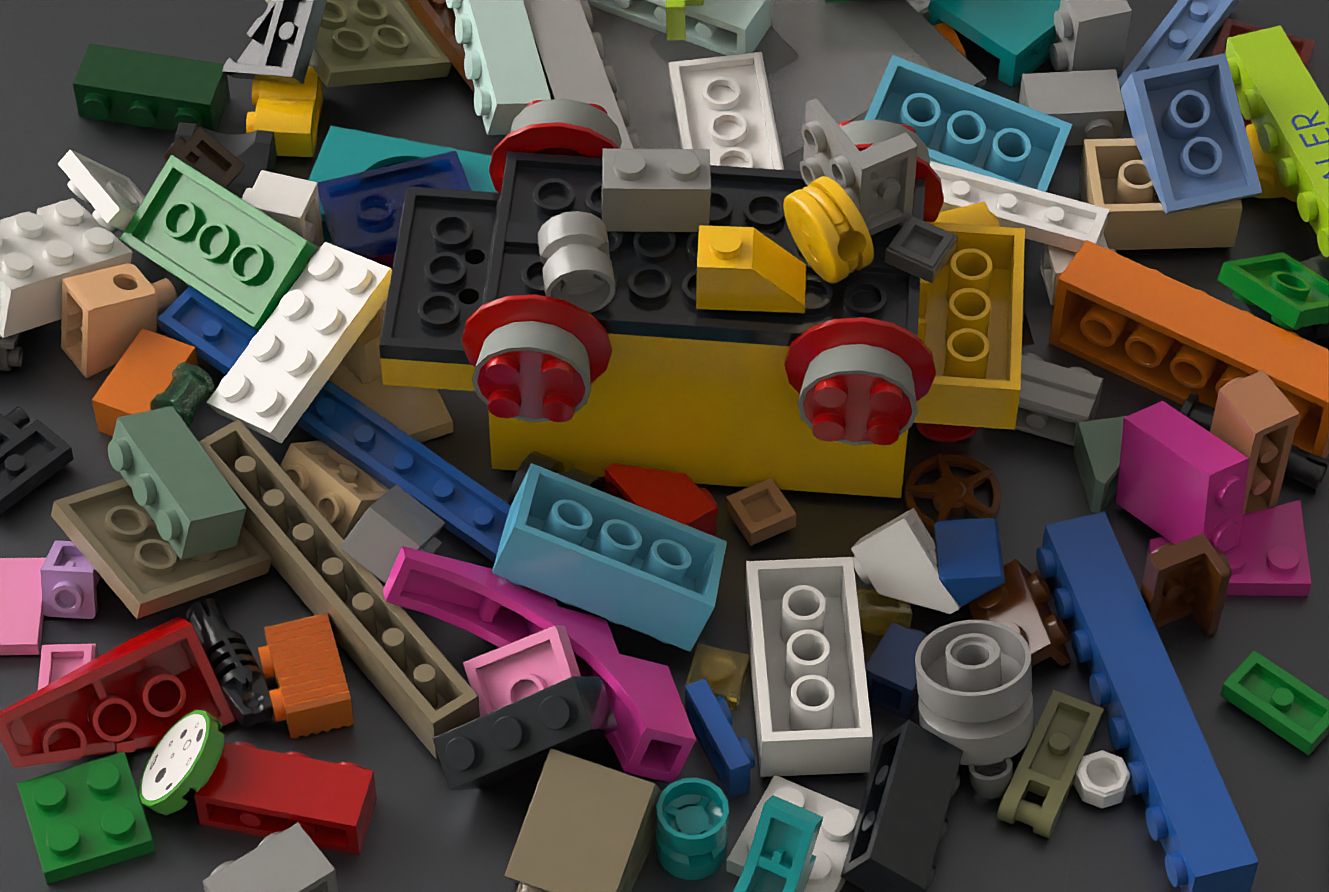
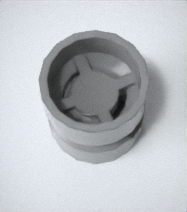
(577, 260)

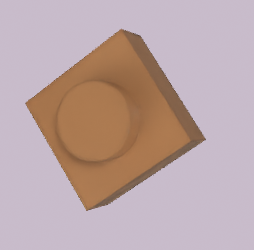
(761, 511)

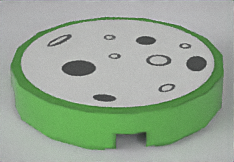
(181, 762)

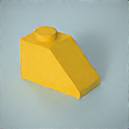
(747, 272)

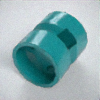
(692, 828)

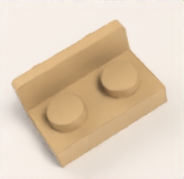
(332, 483)

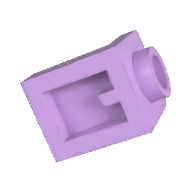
(68, 583)

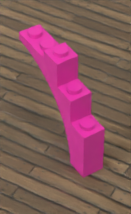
(651, 719)

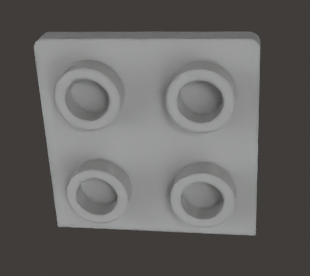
(875, 179)

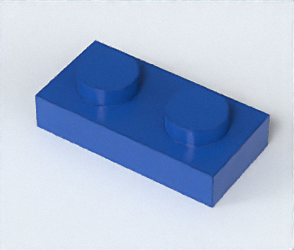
(712, 725)

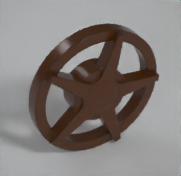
(952, 493)

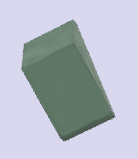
(1098, 459)

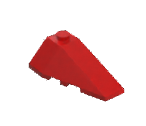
(116, 700)

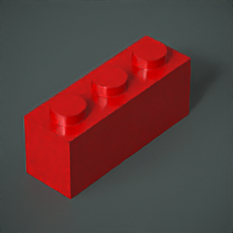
(271, 791)

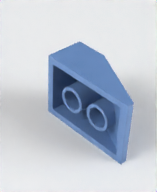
(1191, 133)

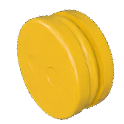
(828, 229)

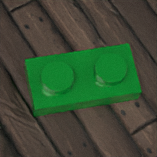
(1279, 702)

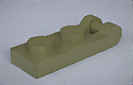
(1051, 762)

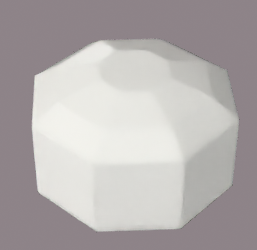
(1102, 779)

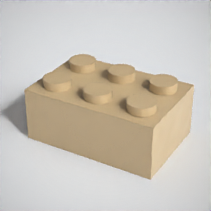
(1117, 179)

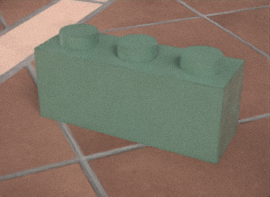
(176, 482)

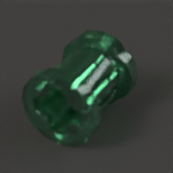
(186, 391)

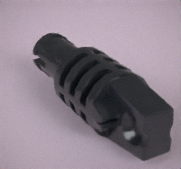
(232, 664)

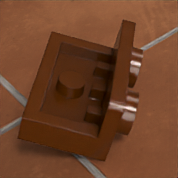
(1186, 581)
(1024, 607)

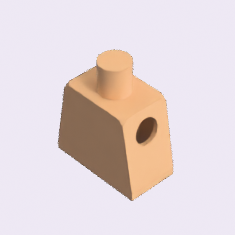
(106, 313)

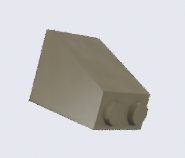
(584, 829)

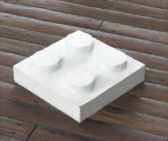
(108, 191)
(831, 842)

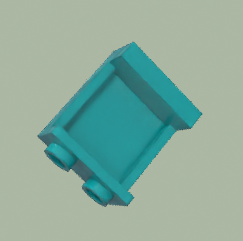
(1009, 29)

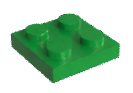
(1280, 287)
(86, 817)

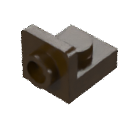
(207, 157)

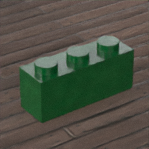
(150, 89)

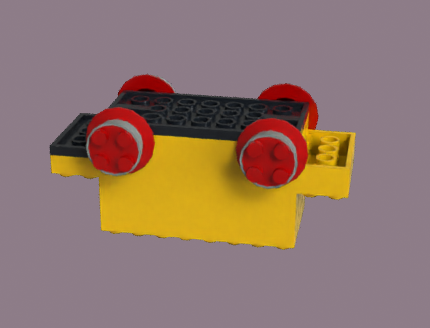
(683, 388)

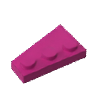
(1269, 554)

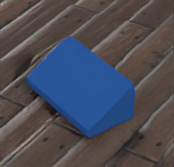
(969, 557)

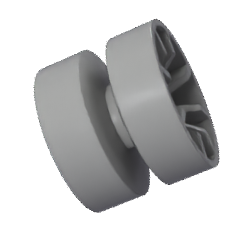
(976, 689)

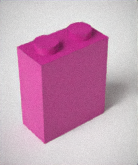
(1181, 477)

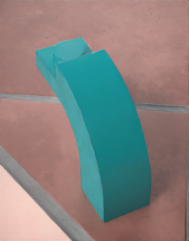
(781, 849)

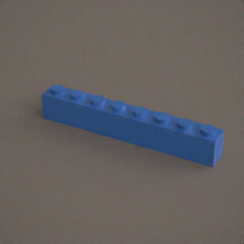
(1146, 708)

